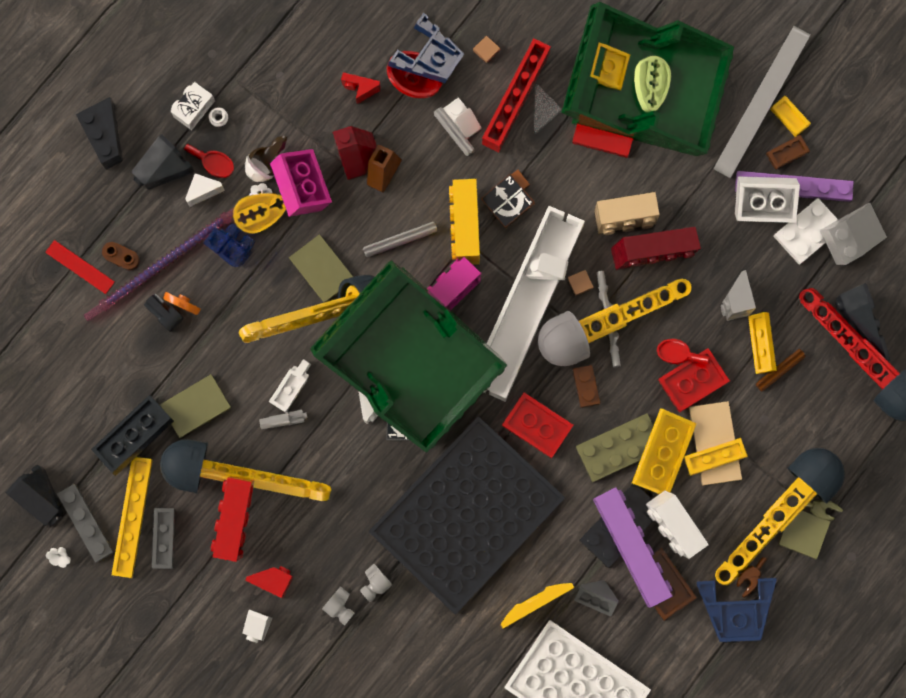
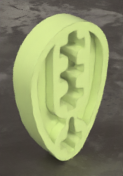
(661, 81)

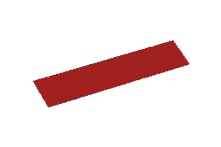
(80, 267)

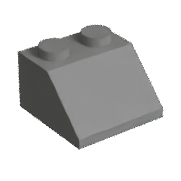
(739, 300)

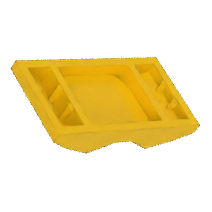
(535, 602)

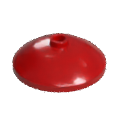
(410, 83)

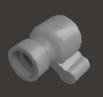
(378, 583)
(336, 606)

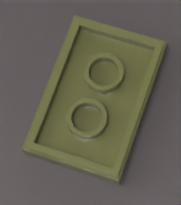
(320, 268)
(196, 406)

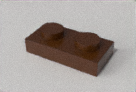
(586, 386)

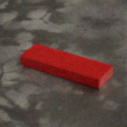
(602, 140)

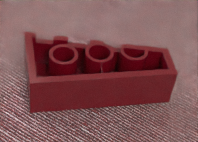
(655, 247)

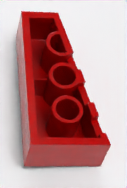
(232, 518)

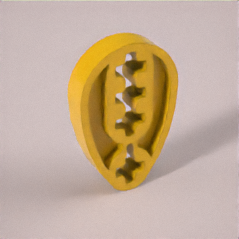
(260, 222)

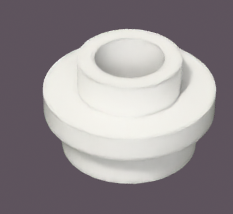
(215, 112)

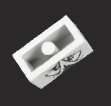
(192, 105)

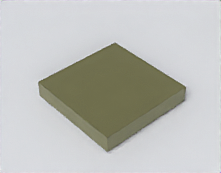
(805, 534)

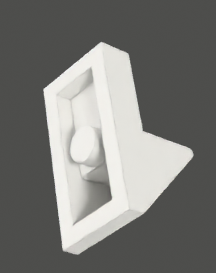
(463, 118)
(547, 268)

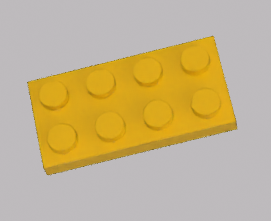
(664, 452)

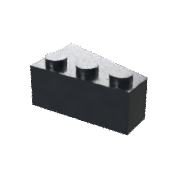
(102, 131)

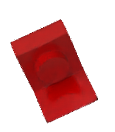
(365, 86)

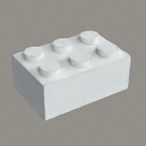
(767, 199)
(676, 525)

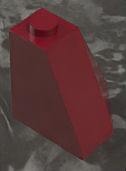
(355, 150)

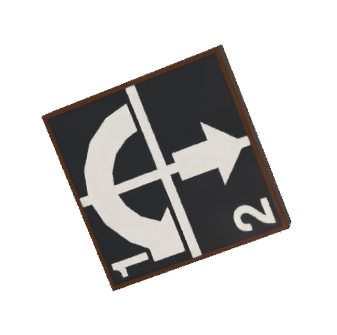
(508, 201)

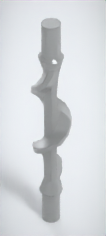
(613, 337)

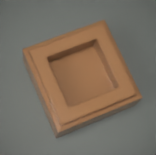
(486, 49)
(580, 283)

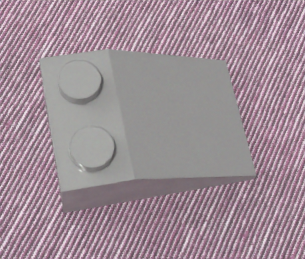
(853, 235)

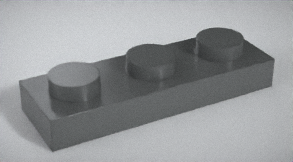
(163, 538)

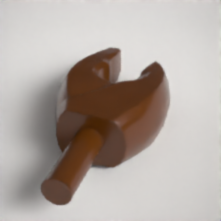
(752, 574)

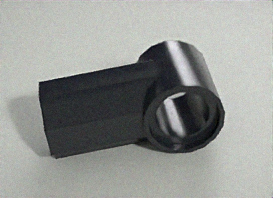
(166, 315)

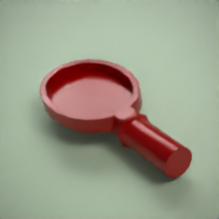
(214, 162)
(677, 352)

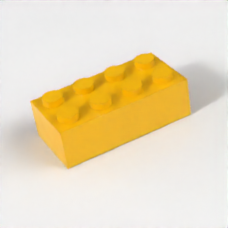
(465, 218)

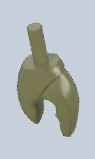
(819, 507)

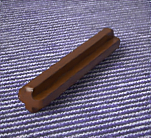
(781, 369)

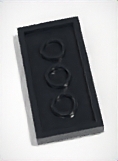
(132, 435)
(598, 537)

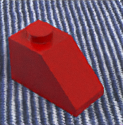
(272, 580)

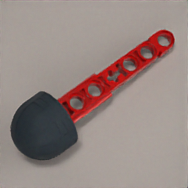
(893, 394)

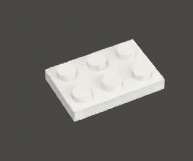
(804, 236)

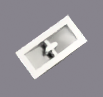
(202, 189)

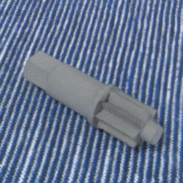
(288, 418)

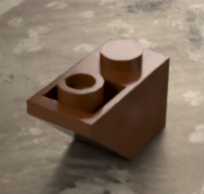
(382, 168)

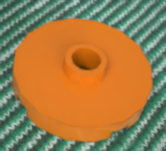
(182, 302)

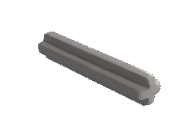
(454, 131)

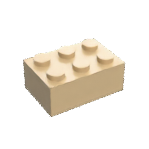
(626, 213)

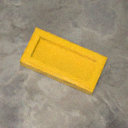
(790, 116)

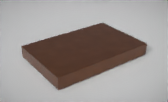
(681, 591)

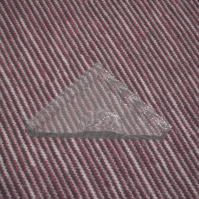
(545, 109)

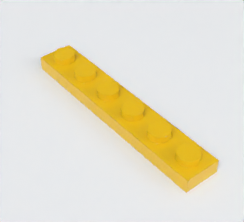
(132, 517)

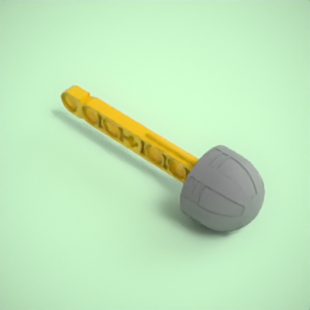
(566, 340)

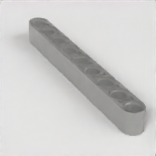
(761, 102)

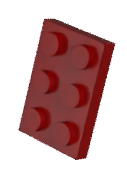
(693, 381)
(537, 425)

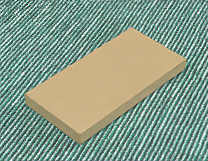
(712, 429)

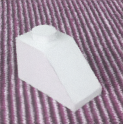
(256, 626)

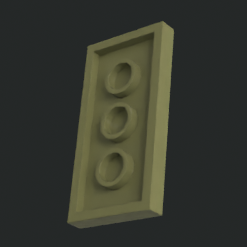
(615, 448)

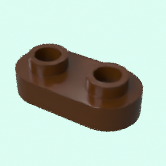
(120, 255)

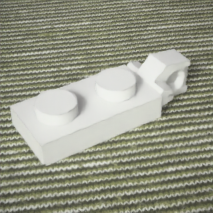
(290, 386)

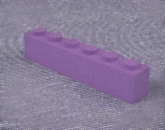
(632, 547)

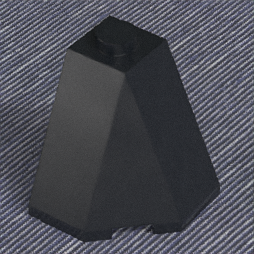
(161, 165)
(37, 496)

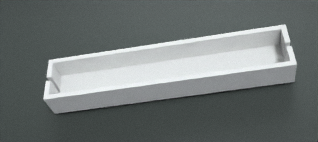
(530, 298)

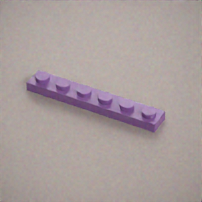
(813, 187)

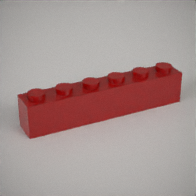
(516, 95)

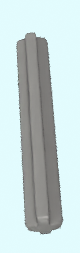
(400, 239)

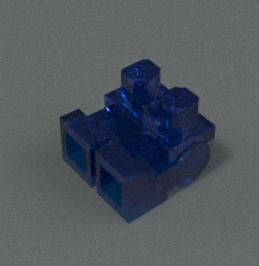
(228, 247)

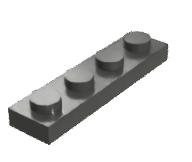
(85, 523)

